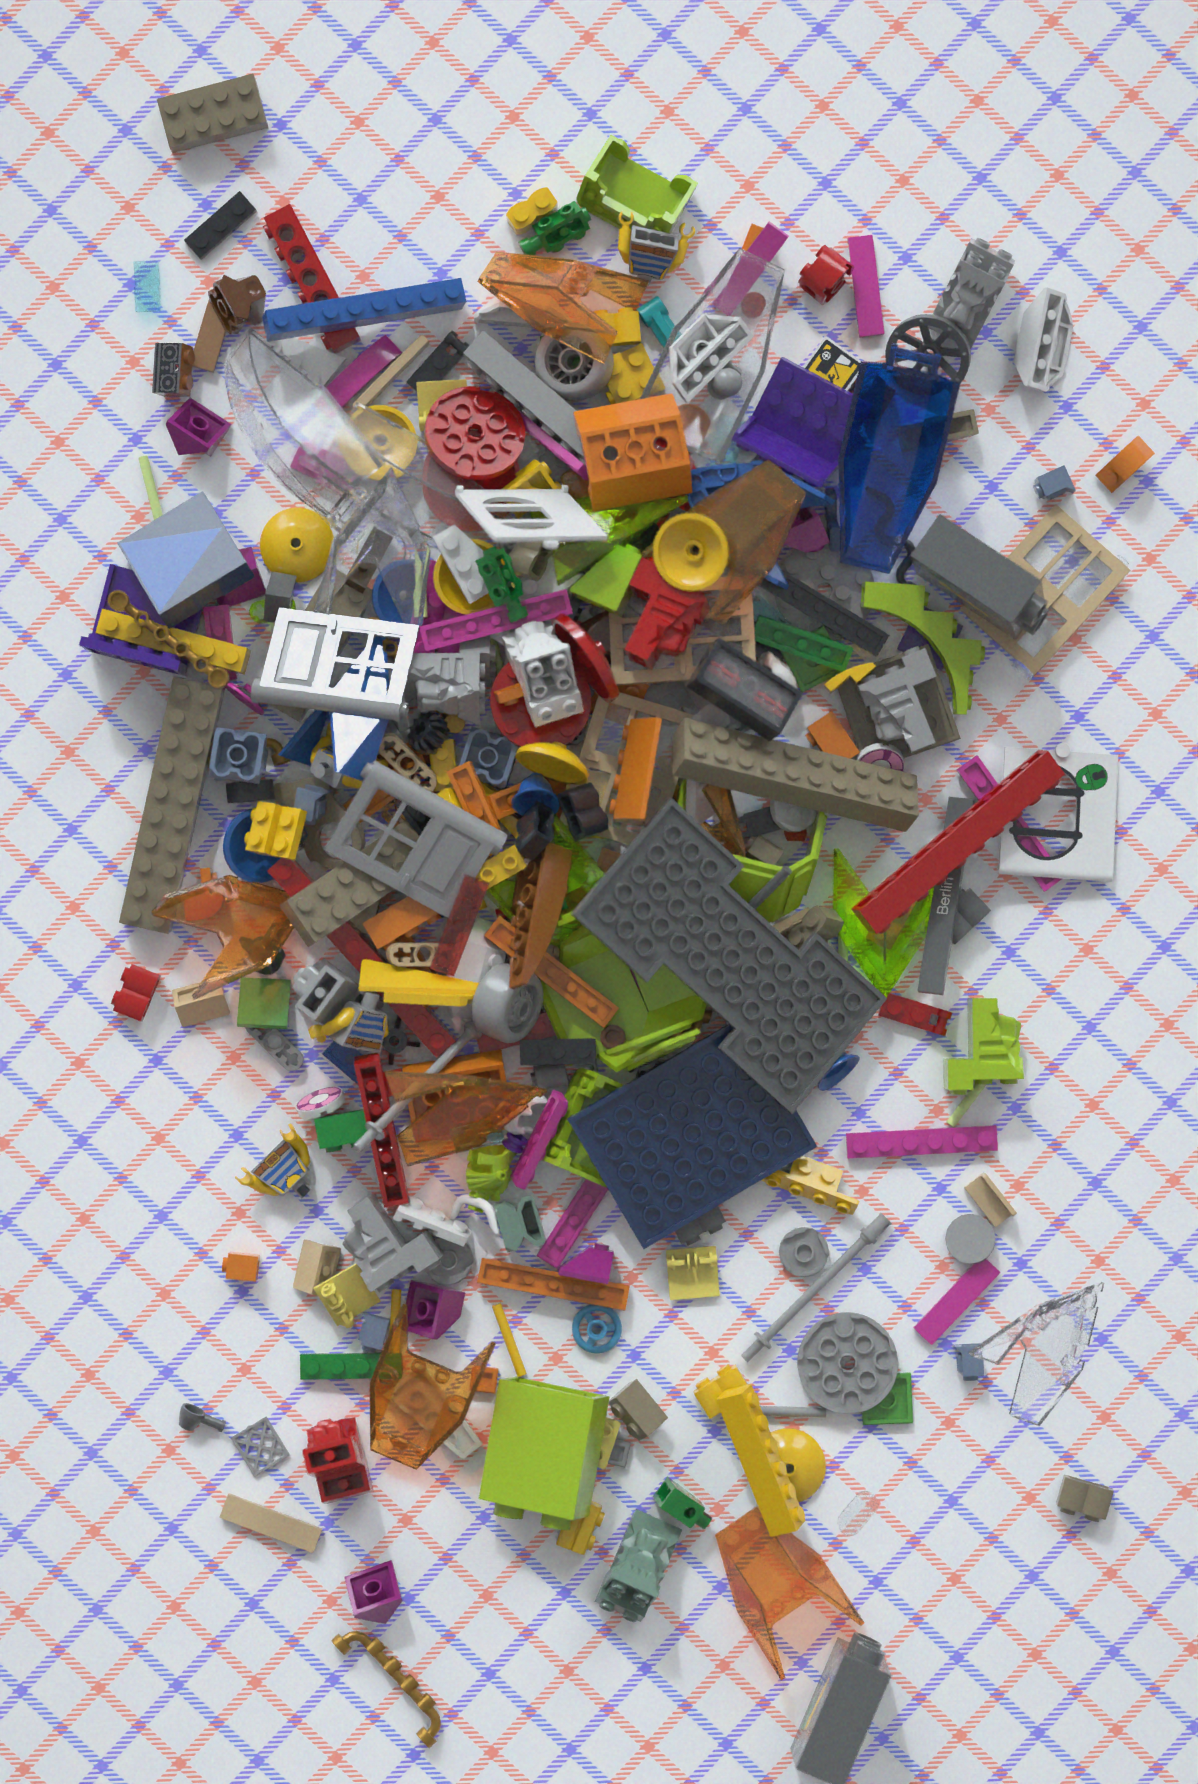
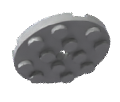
(825, 568)
(851, 1336)

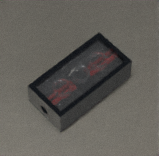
(744, 689)

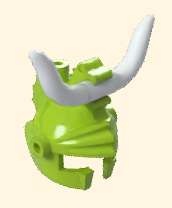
(487, 1177)

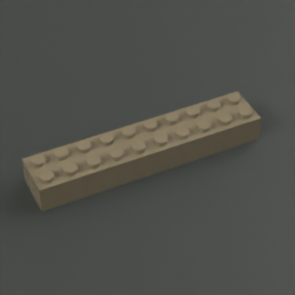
(795, 775)
(172, 801)

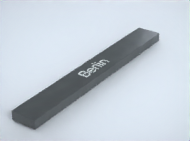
(942, 917)

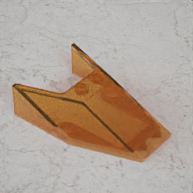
(549, 294)
(756, 520)
(417, 1400)
(774, 1578)

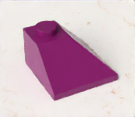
(807, 532)
(590, 1264)
(432, 1308)

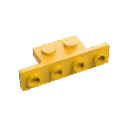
(815, 1182)

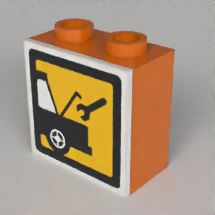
(834, 364)

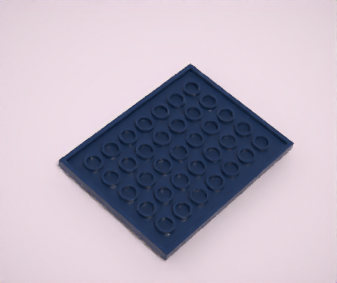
(687, 1138)

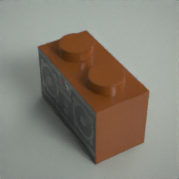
(173, 369)

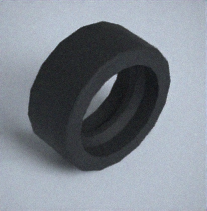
(247, 792)

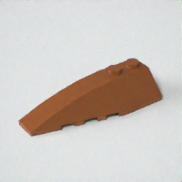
(538, 904)

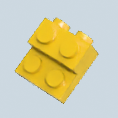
(629, 375)
(532, 476)
(275, 830)

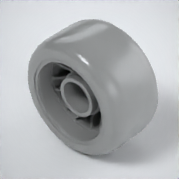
(555, 369)
(503, 1011)

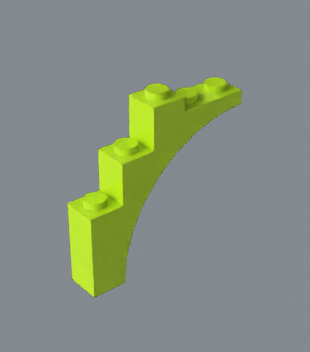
(956, 654)

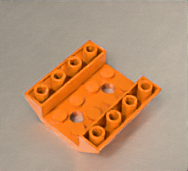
(639, 470)

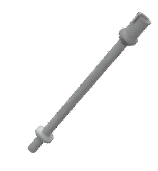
(374, 1130)
(867, 1236)

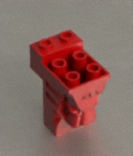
(667, 618)
(337, 1460)

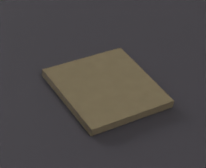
(931, 698)

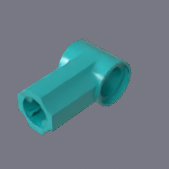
(655, 315)

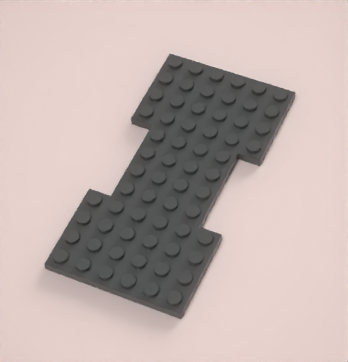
(675, 908)

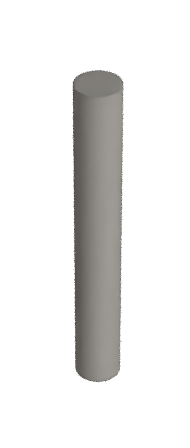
(794, 1411)

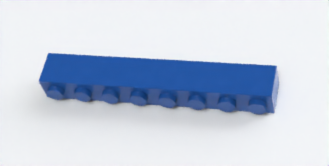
(364, 309)

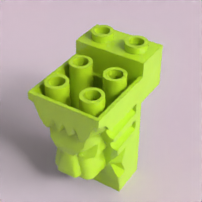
(991, 1049)

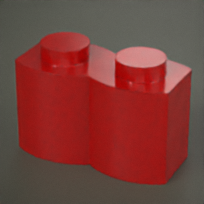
(136, 992)

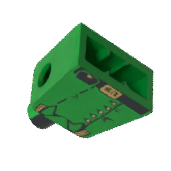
(681, 1504)

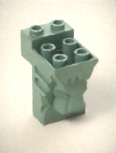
(638, 1566)

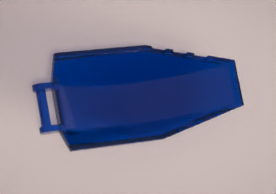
(891, 455)

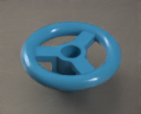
(589, 1346)

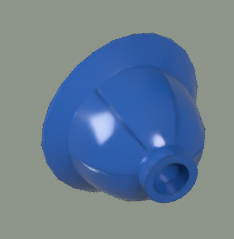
(534, 789)
(838, 1071)

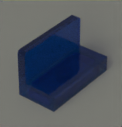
(343, 1058)

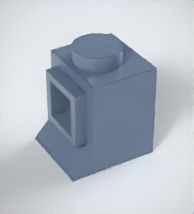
(1053, 484)
(313, 801)
(373, 1332)
(967, 1365)

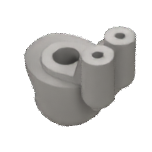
(725, 382)

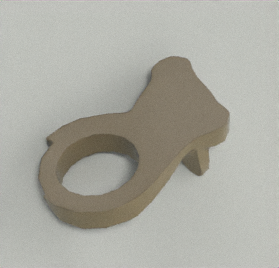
(285, 794)

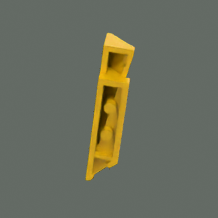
(414, 986)

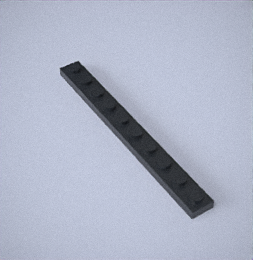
(822, 610)

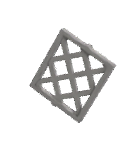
(270, 1463)

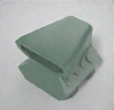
(520, 1223)

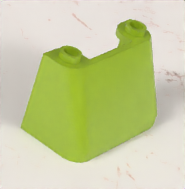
(622, 184)
(565, 1148)

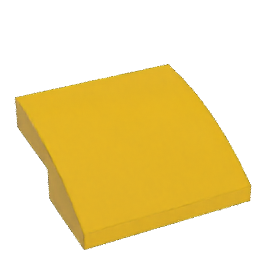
(855, 673)

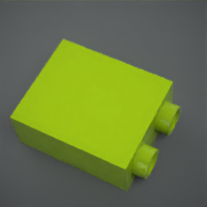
(543, 1451)

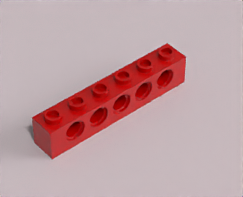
(286, 220)
(385, 1151)

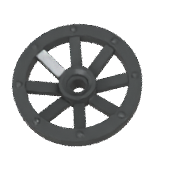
(949, 329)

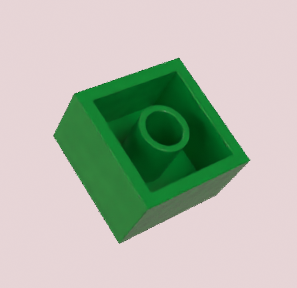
(340, 1130)

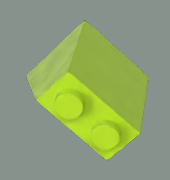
(609, 580)

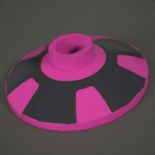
(244, 695)

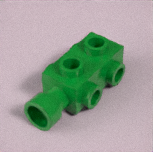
(557, 229)
(498, 582)

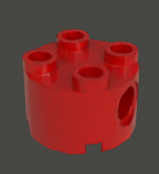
(825, 275)

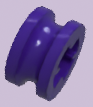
(514, 1142)

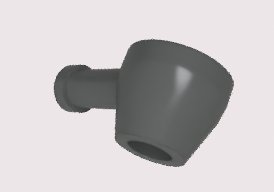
(191, 1416)

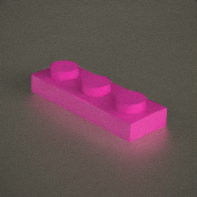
(219, 627)

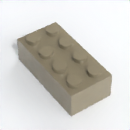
(212, 113)

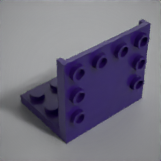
(798, 423)
(125, 580)

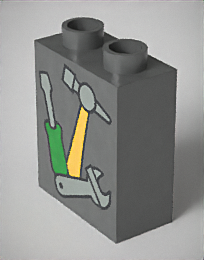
(980, 578)
(841, 1709)

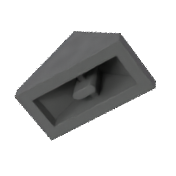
(278, 595)

